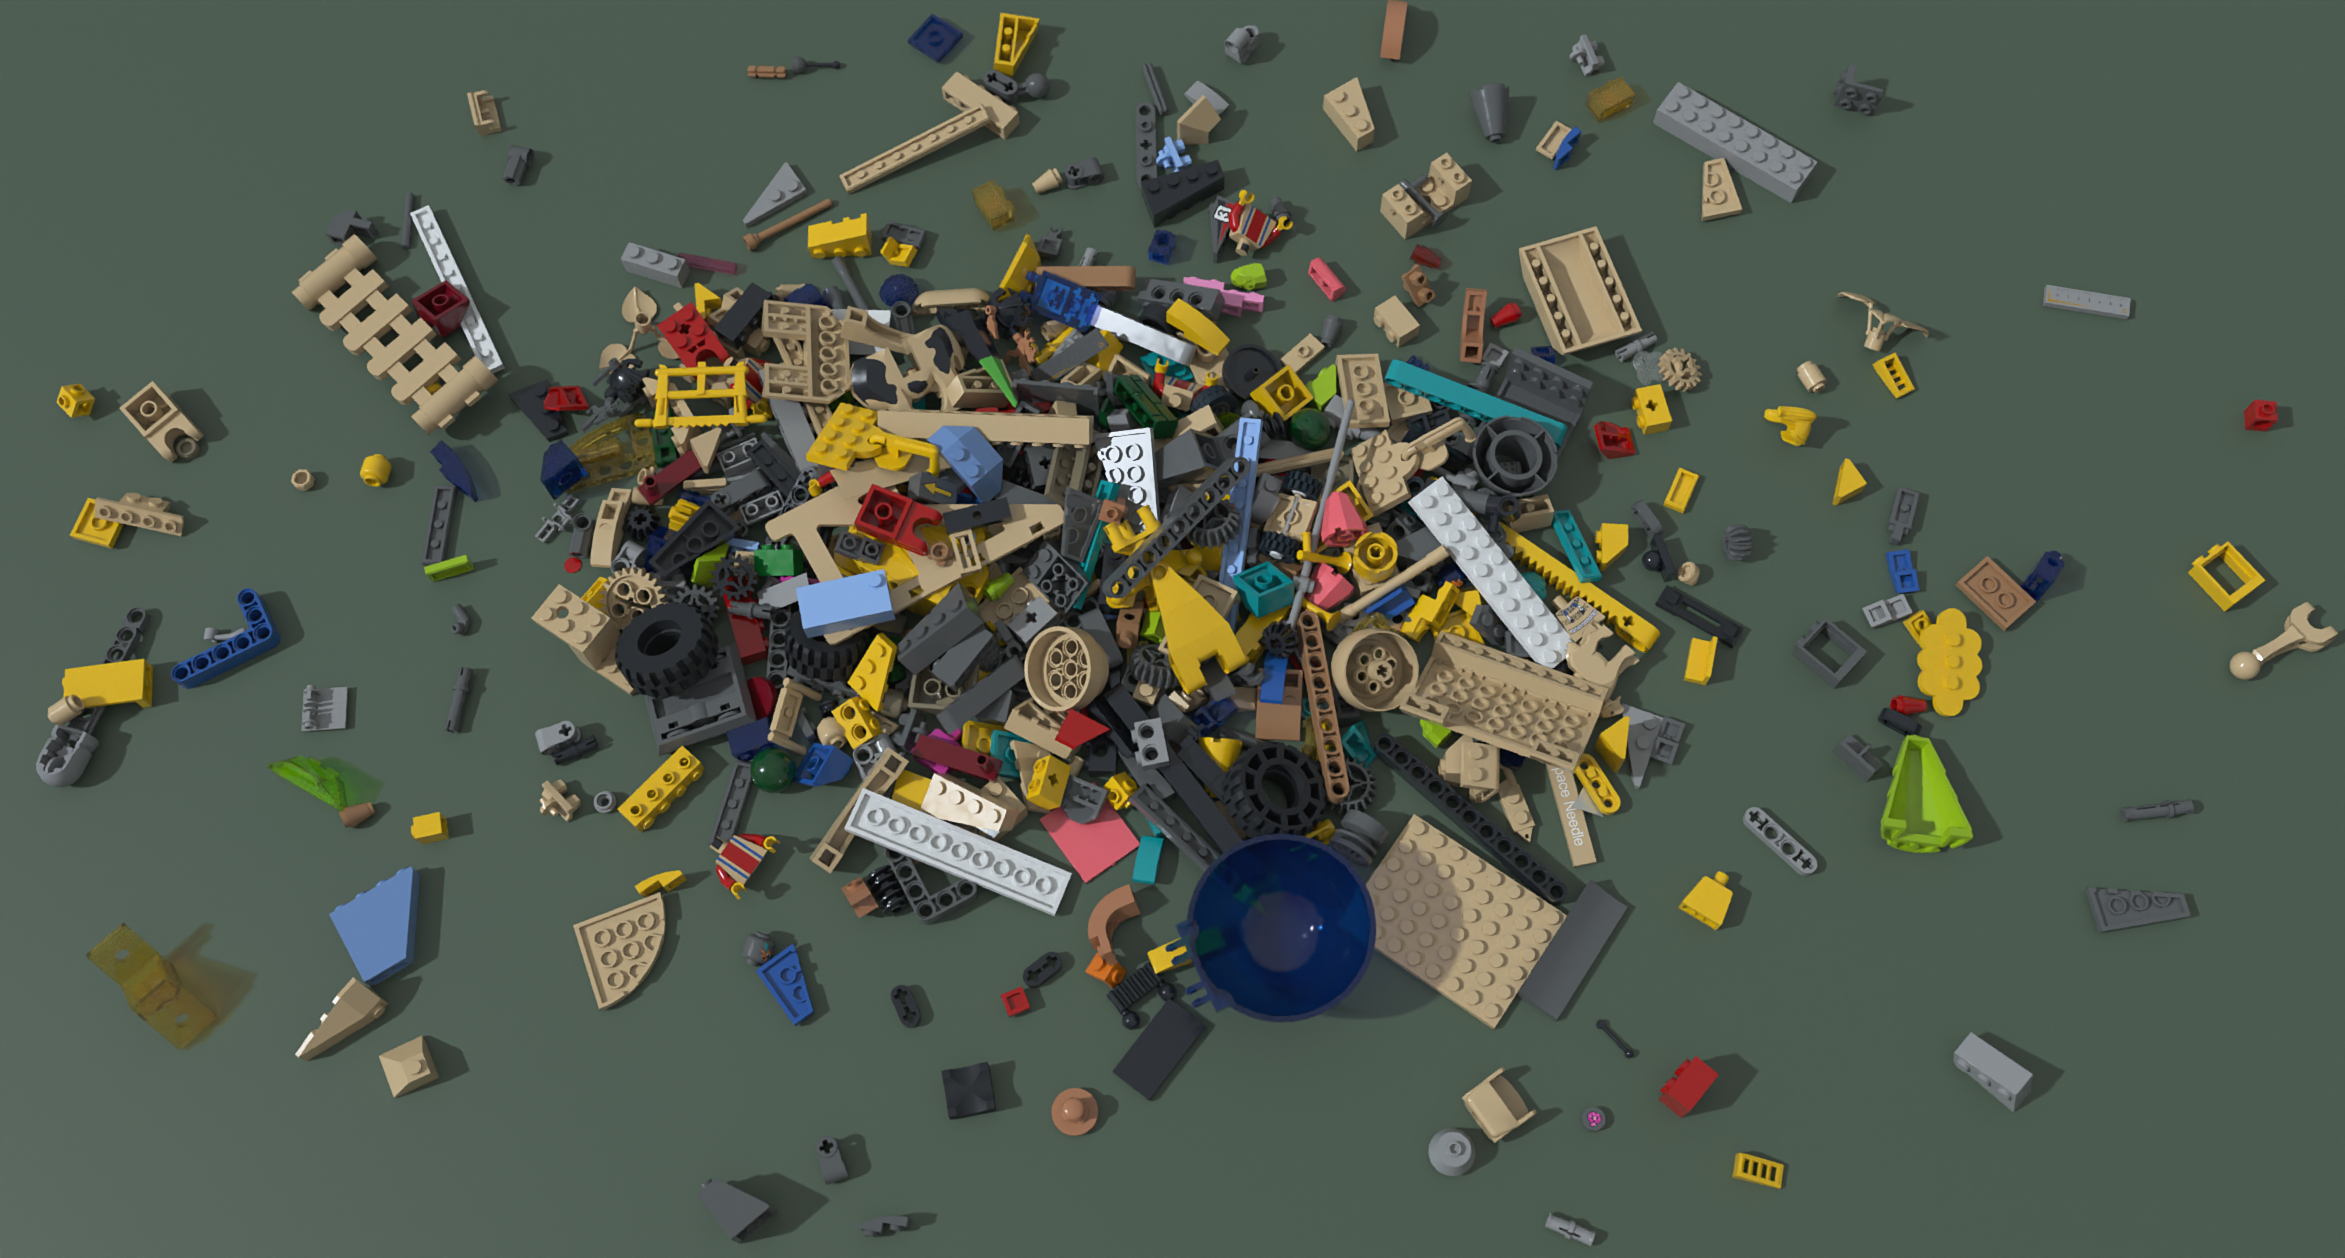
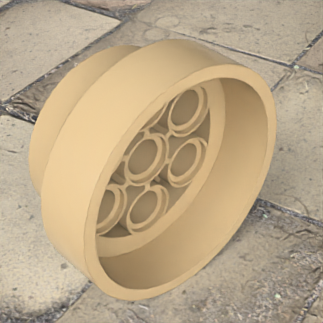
(1065, 668)

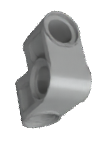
(1239, 43)
(630, 556)
(874, 749)

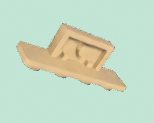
(140, 512)

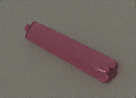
(709, 263)

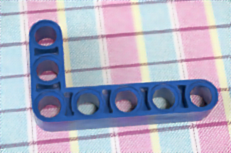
(233, 646)

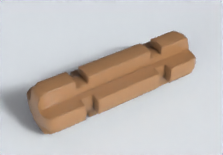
(766, 71)

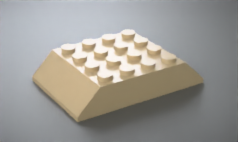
(1577, 291)

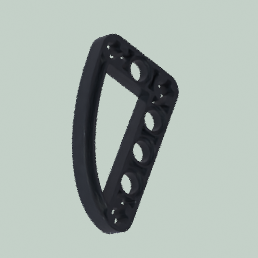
(794, 501)

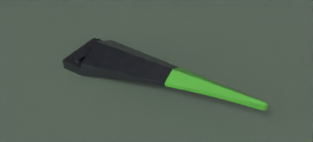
(974, 336)

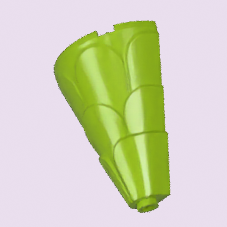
(1921, 803)

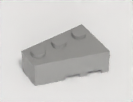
(1994, 1071)

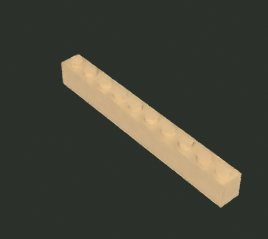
(992, 426)

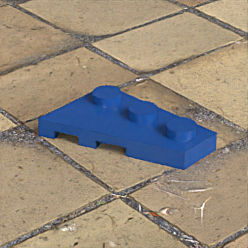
(787, 984)

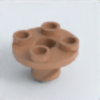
(1074, 1112)

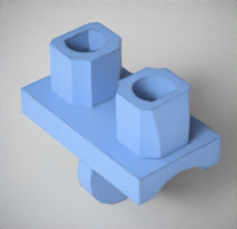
(1169, 156)

